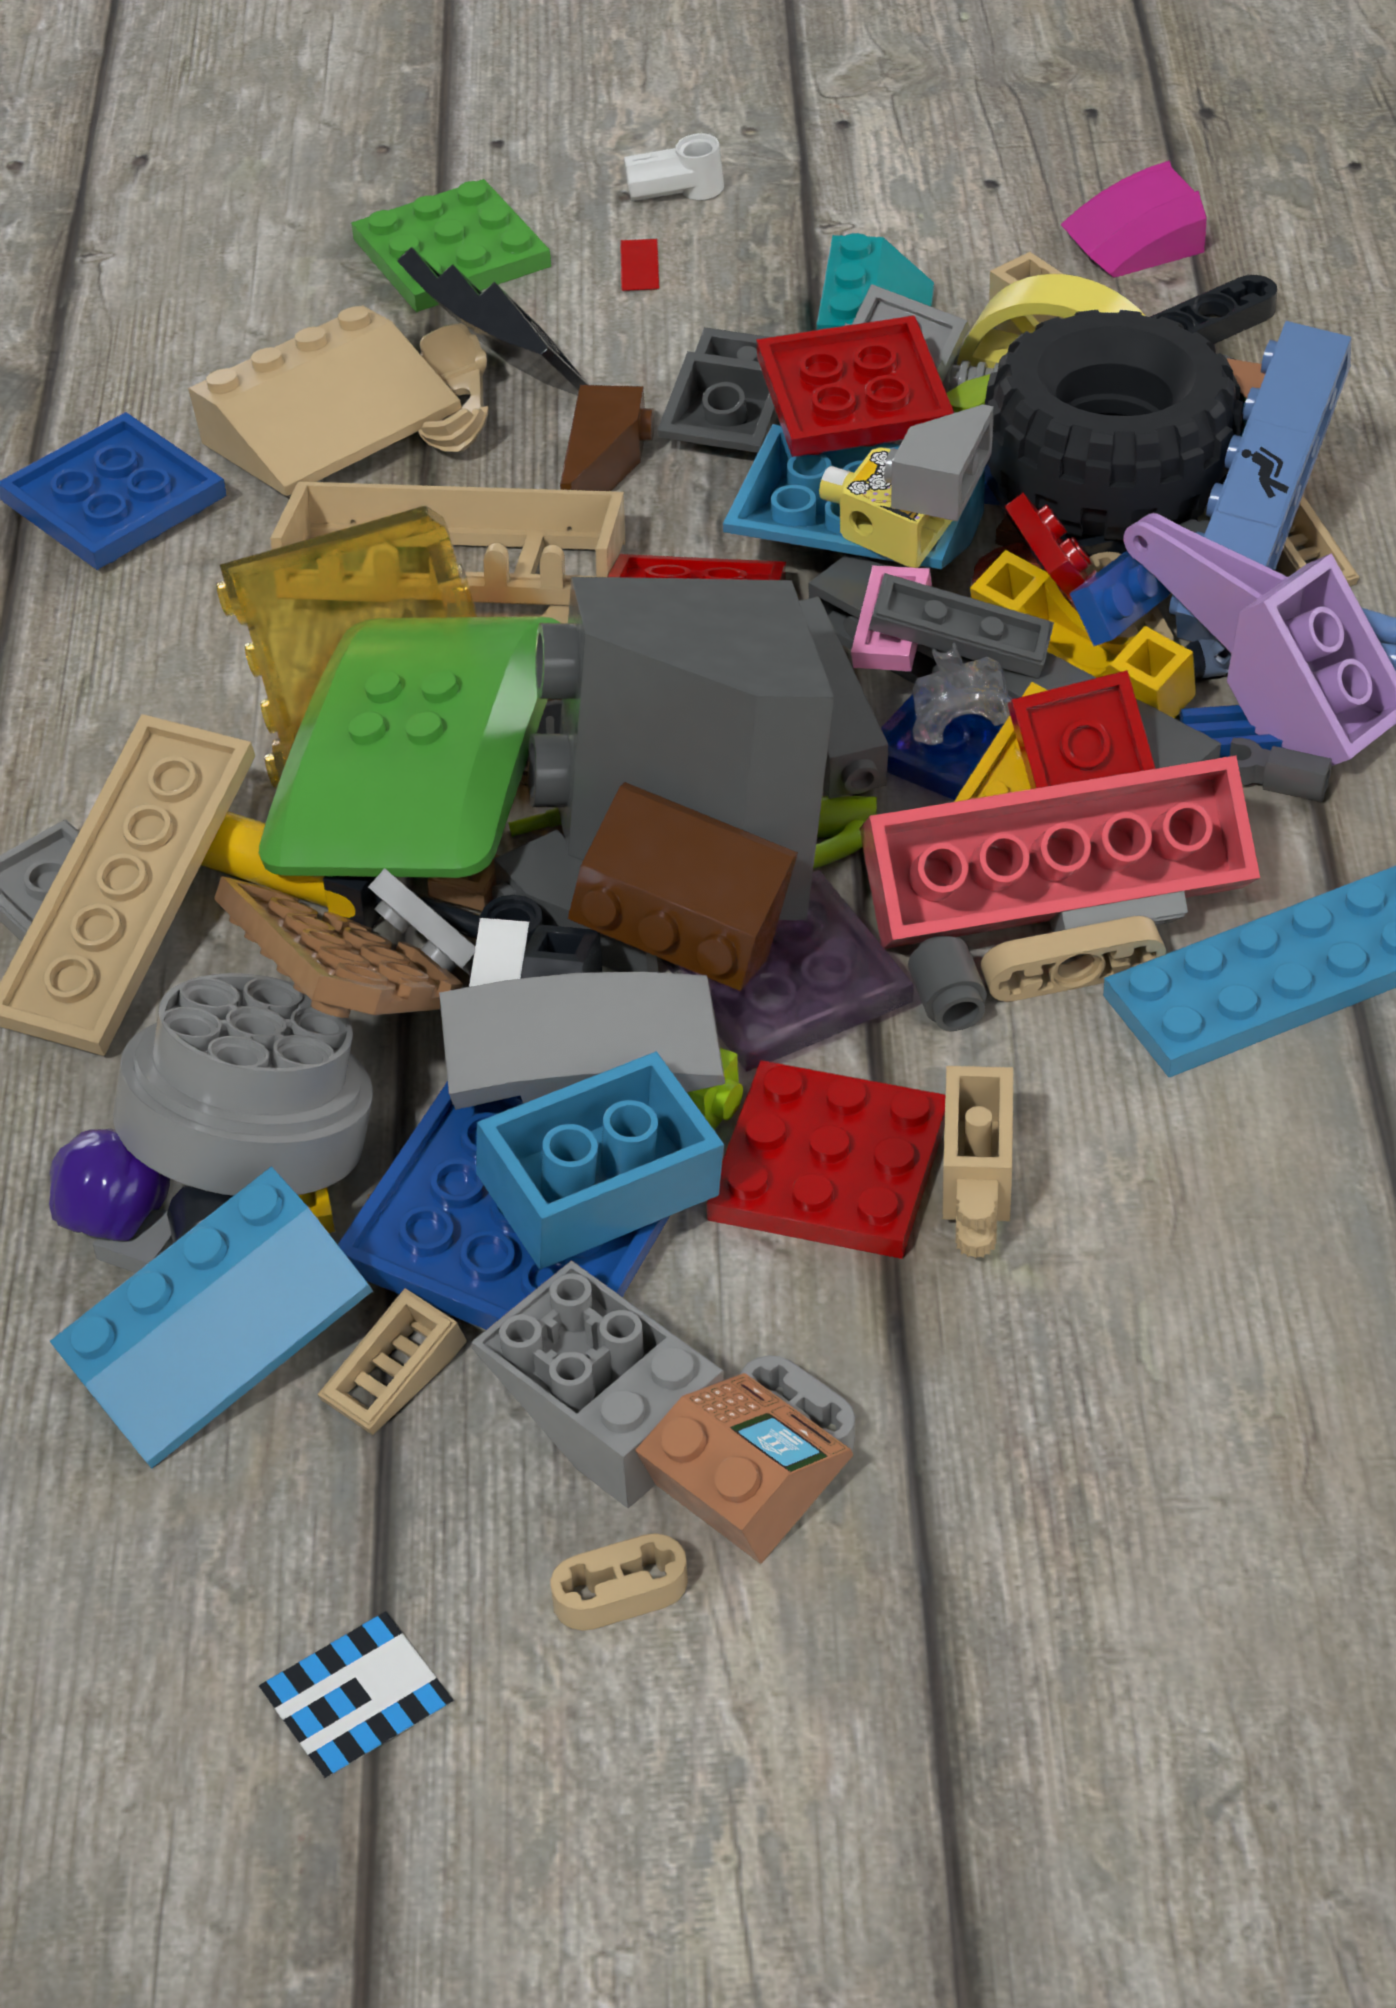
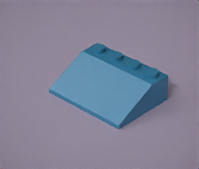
(784, 503)

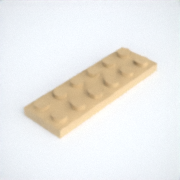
(122, 884)

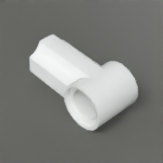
(688, 169)

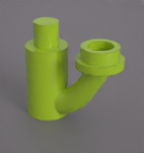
(841, 823)

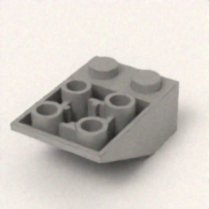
(593, 1374)

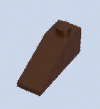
(606, 437)

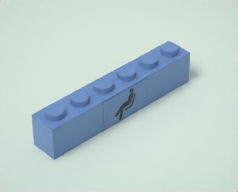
(1275, 451)

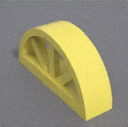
(1039, 294)

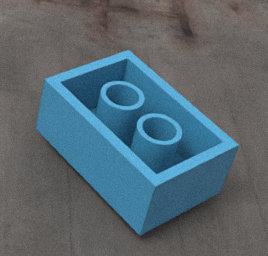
(598, 1159)

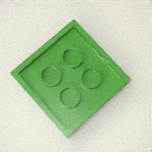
(455, 227)

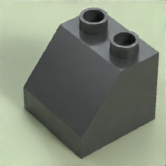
(693, 697)

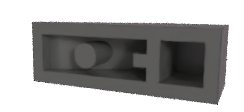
(549, 877)

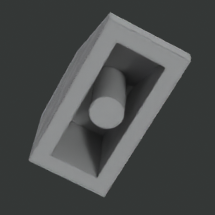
(940, 463)

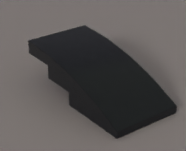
(496, 322)

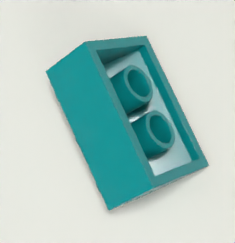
(857, 263)

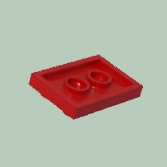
(1081, 731)

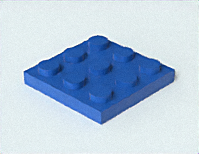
(111, 490)

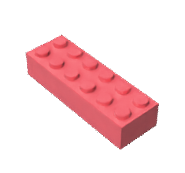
(1058, 850)

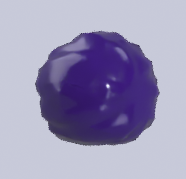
(103, 1187)

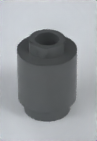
(948, 982)

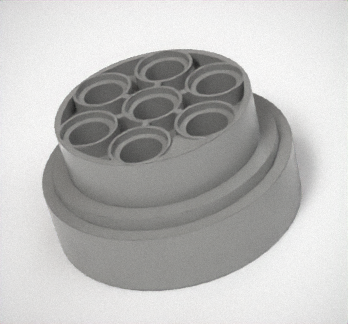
(241, 1084)

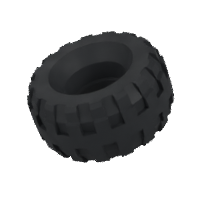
(1112, 420)

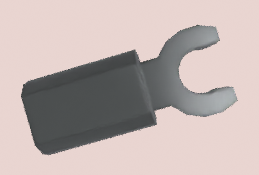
(1282, 769)

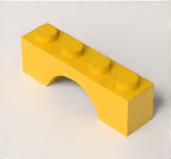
(1156, 665)

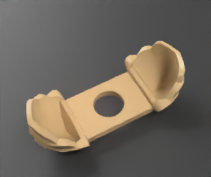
(460, 364)

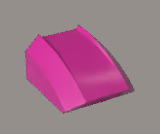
(1140, 222)

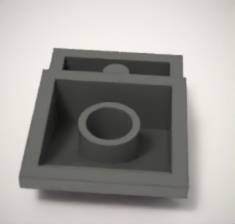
(720, 394)

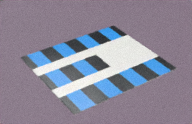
(355, 1694)

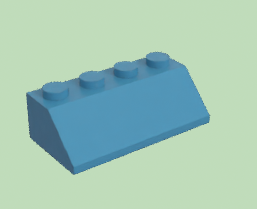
(211, 1316)

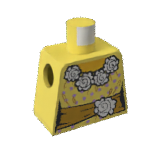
(868, 514)

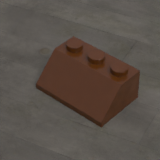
(683, 886)

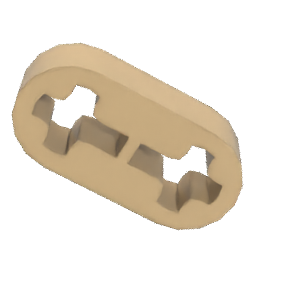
(619, 1581)

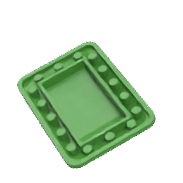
(409, 750)

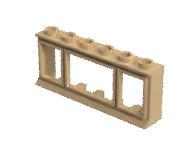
(478, 518)

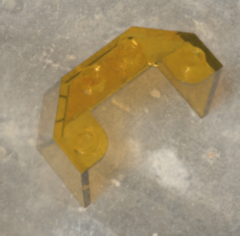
(316, 589)

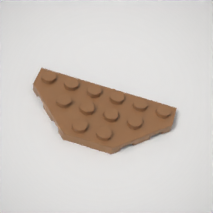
(334, 958)

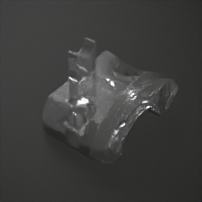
(957, 691)

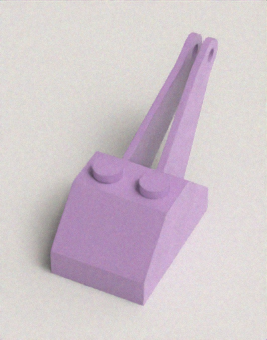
(1297, 643)

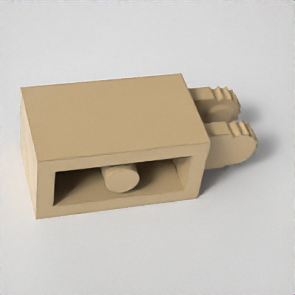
(978, 1154)

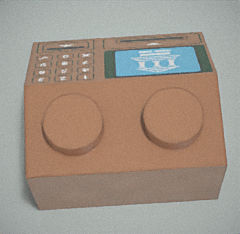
(742, 1461)

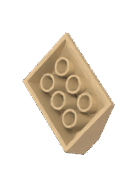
(320, 400)

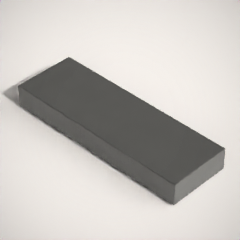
(976, 627)

